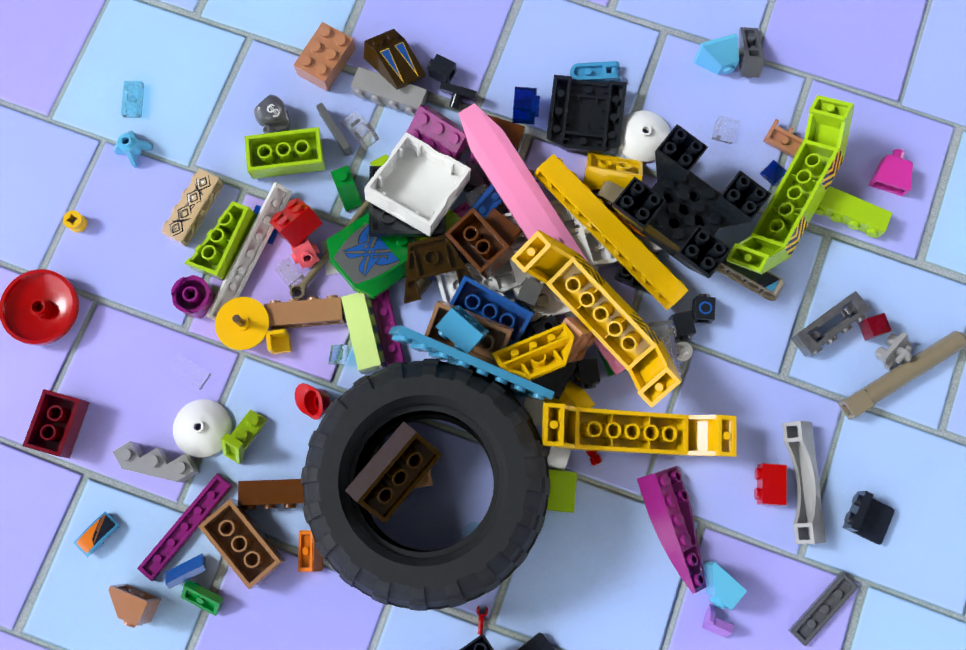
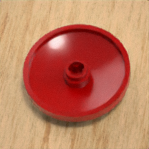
(39, 307)

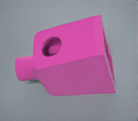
(893, 174)

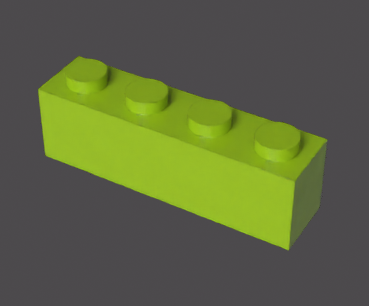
(854, 212)

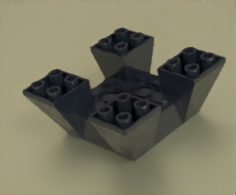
(684, 210)

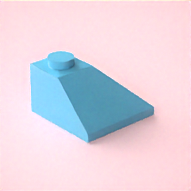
(719, 55)

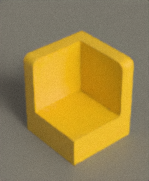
(278, 341)

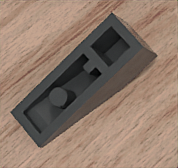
(750, 52)

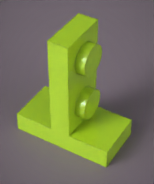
(236, 443)

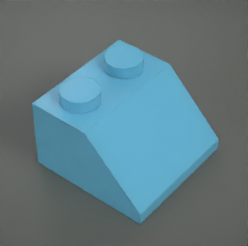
(721, 587)

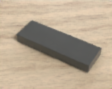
(344, 145)

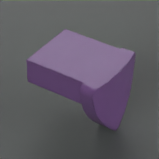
(716, 625)

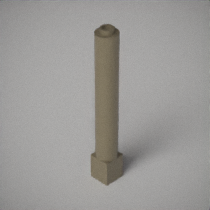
(901, 375)

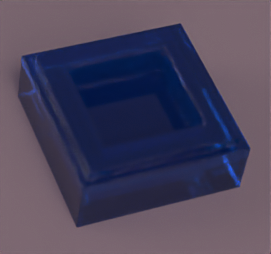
(773, 172)

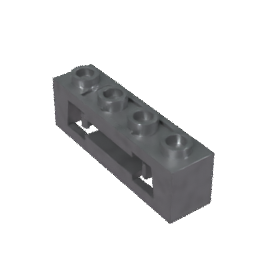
(855, 306)

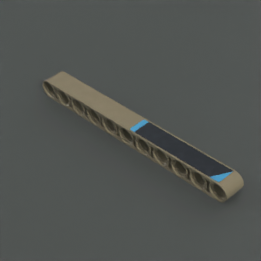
(763, 284)

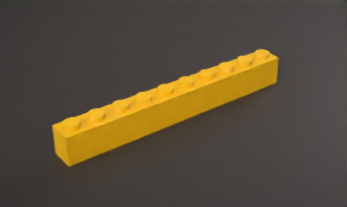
(610, 232)

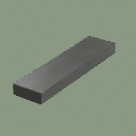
(823, 608)

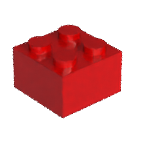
(295, 222)

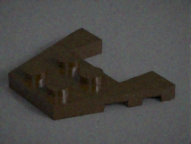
(428, 259)

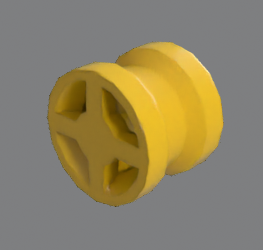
(78, 225)

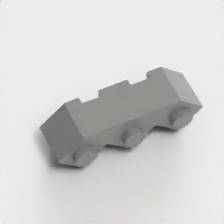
(156, 463)

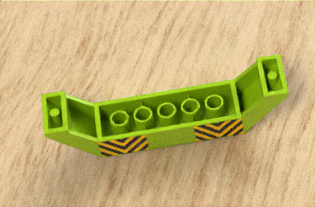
(799, 189)

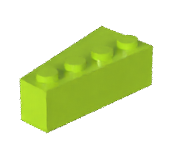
(223, 242)

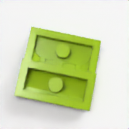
(562, 491)

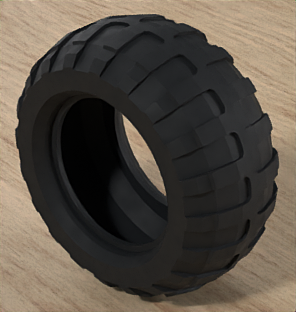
(344, 445)

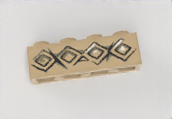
(192, 207)

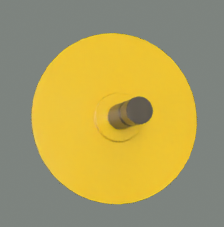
(242, 323)

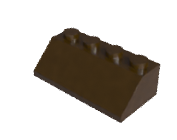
(393, 472)

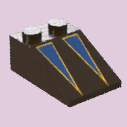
(393, 59)

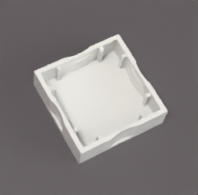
(417, 184)

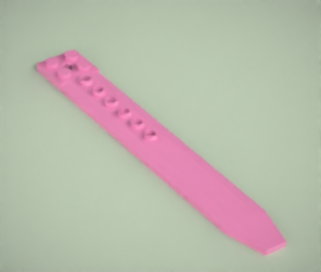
(518, 188)

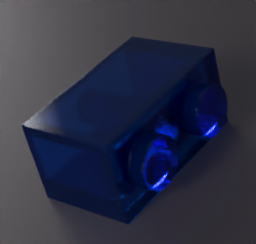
(525, 105)

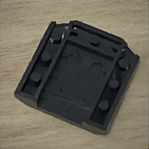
(586, 114)

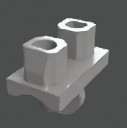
(897, 352)

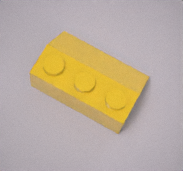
(610, 168)

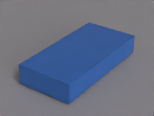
(185, 571)

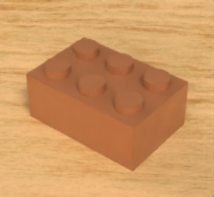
(324, 56)

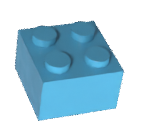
(461, 329)

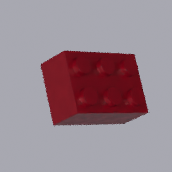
(56, 424)

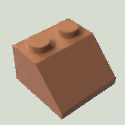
(133, 604)

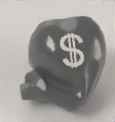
(272, 115)

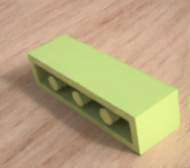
(362, 332)

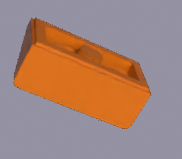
(308, 555)

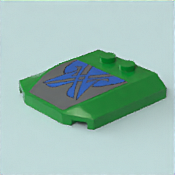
(368, 262)

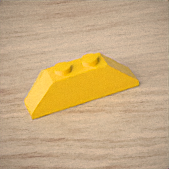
(537, 354)

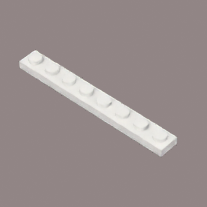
(250, 249)

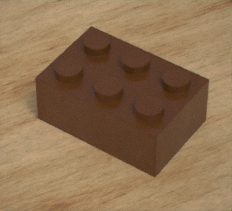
(480, 243)

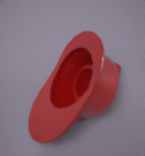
(312, 400)

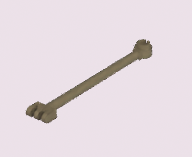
(302, 286)

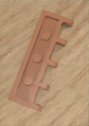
(783, 139)

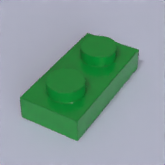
(202, 597)

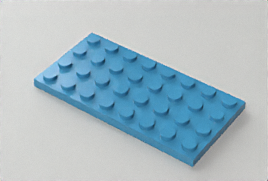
(444, 352)

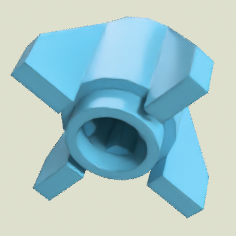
(131, 146)

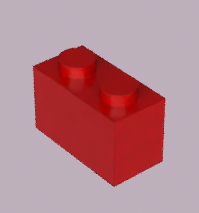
(771, 484)

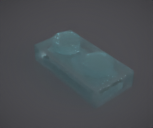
(132, 99)

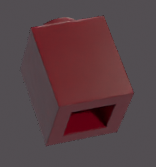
(874, 326)

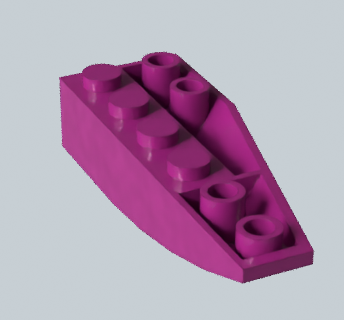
(674, 523)

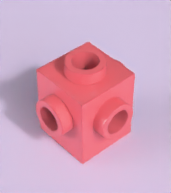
(305, 253)

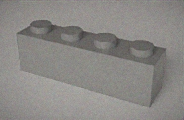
(377, 89)

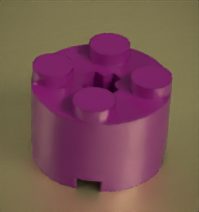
(184, 290)

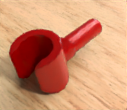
(481, 620)

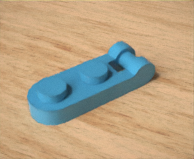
(596, 71)

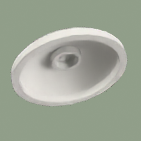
(641, 145)
(214, 425)

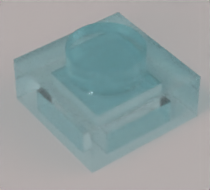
(338, 354)

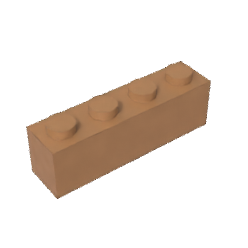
(305, 312)

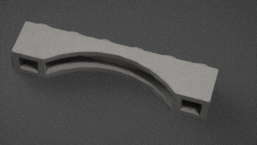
(809, 514)

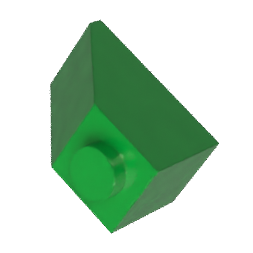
(346, 188)

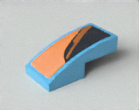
(95, 534)

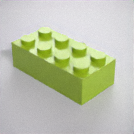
(285, 153)

